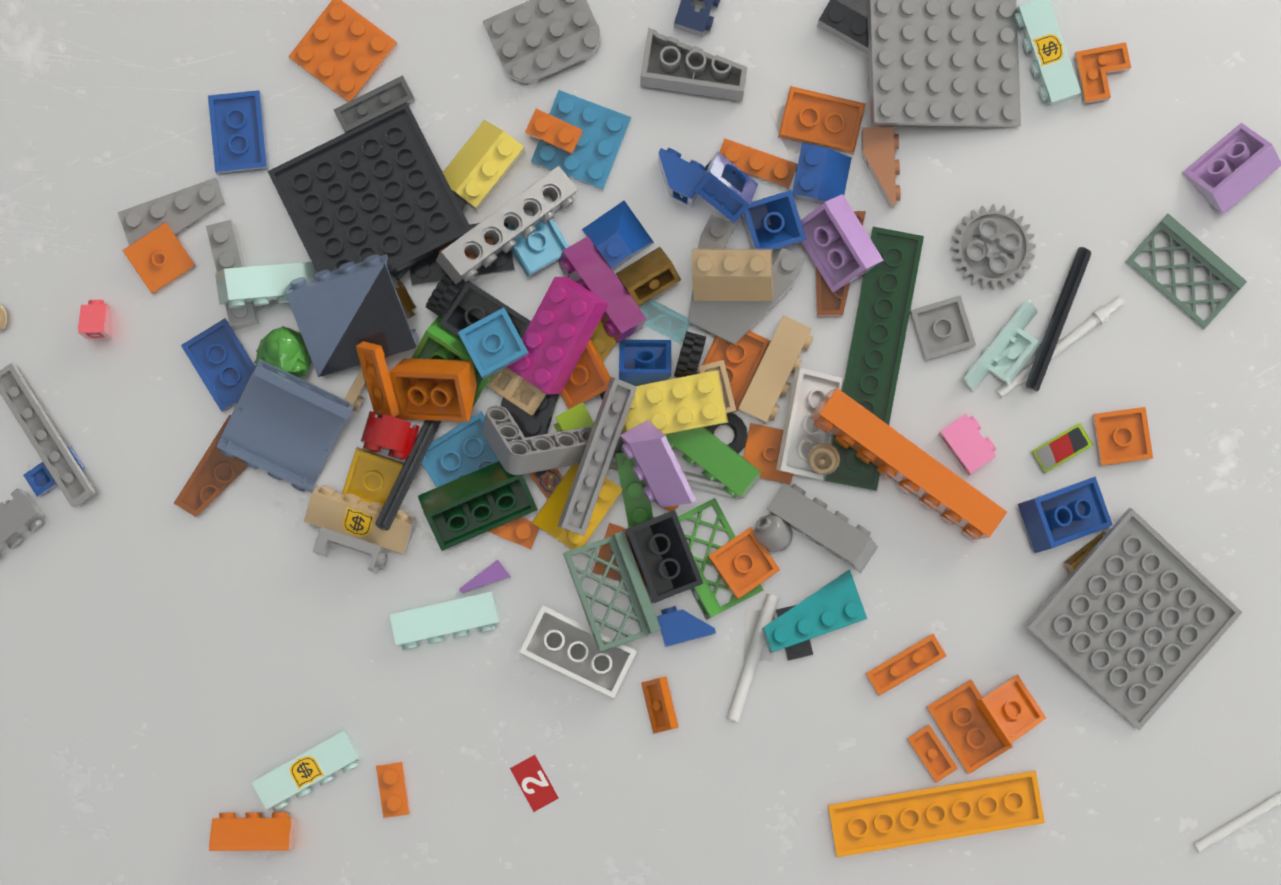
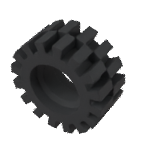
(444, 295)
(690, 354)

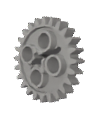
(1004, 226)

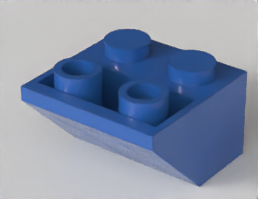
(680, 175)

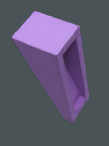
(490, 575)

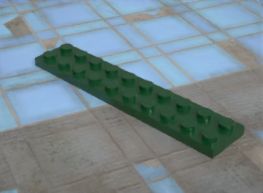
(878, 343)

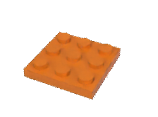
(342, 50)

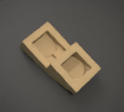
(516, 390)

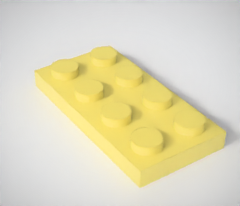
(679, 404)

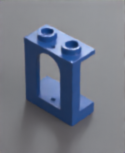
(725, 190)

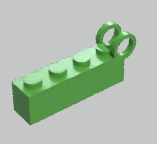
(717, 459)

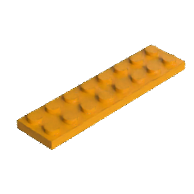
(936, 813)

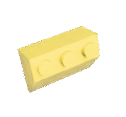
(482, 164)

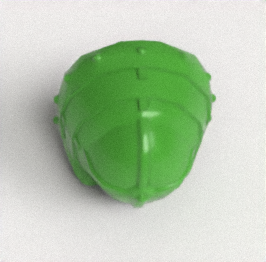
(285, 350)

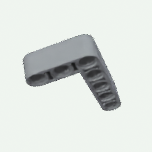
(533, 453)

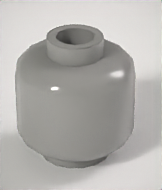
(773, 533)

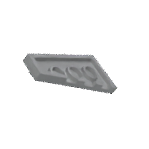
(177, 209)

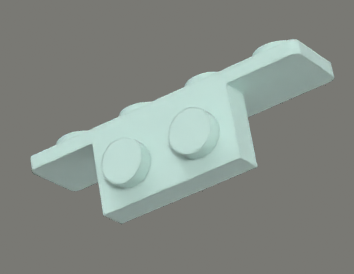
(1008, 351)

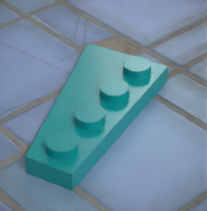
(820, 613)

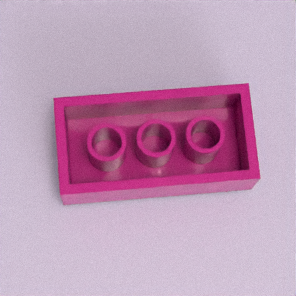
(559, 334)

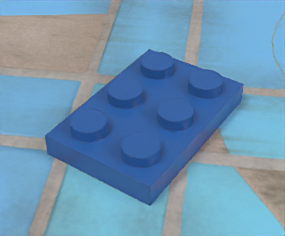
(237, 131)
(220, 363)

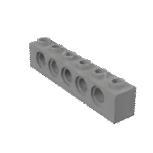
(554, 184)

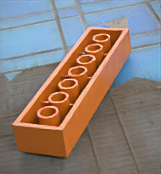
(908, 465)

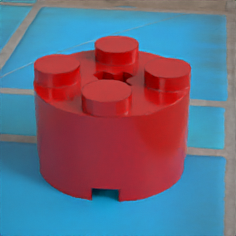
(389, 434)

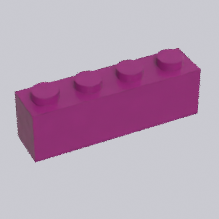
(590, 270)

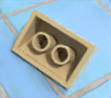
(732, 274)

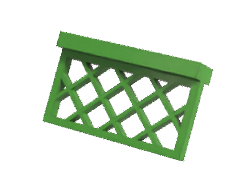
(703, 594)

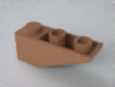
(878, 153)

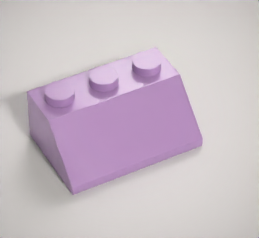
(1233, 167)
(838, 243)
(656, 466)

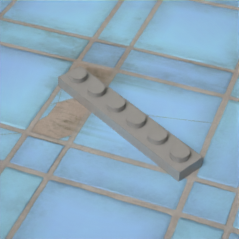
(44, 436)
(597, 456)

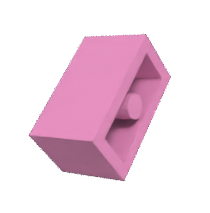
(968, 444)

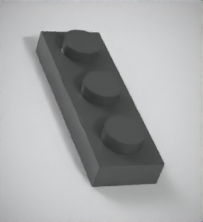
(374, 103)

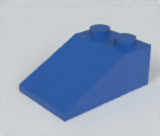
(1065, 515)

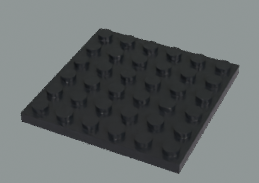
(371, 196)

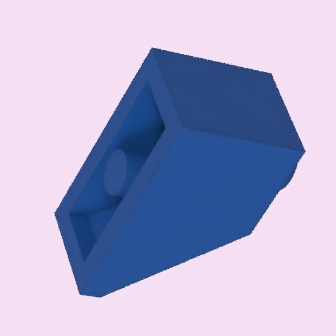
(681, 626)

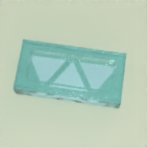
(665, 320)

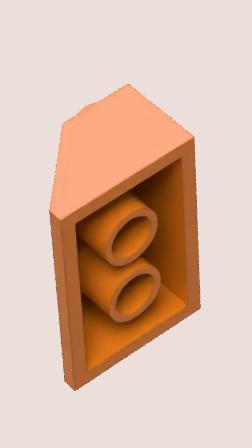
(434, 389)
(252, 832)

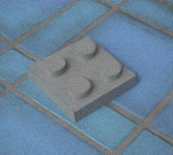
(942, 328)

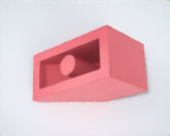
(95, 320)

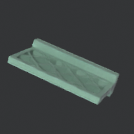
(1202, 254)
(630, 579)

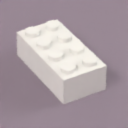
(573, 652)

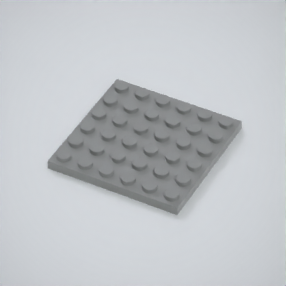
(944, 63)
(1134, 618)

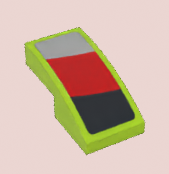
(1062, 447)

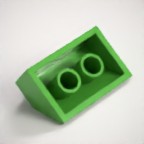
(444, 345)

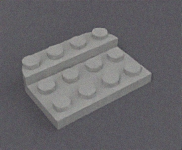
(543, 37)

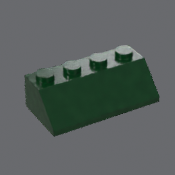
(475, 504)

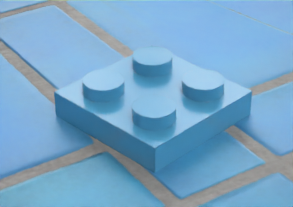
(493, 343)

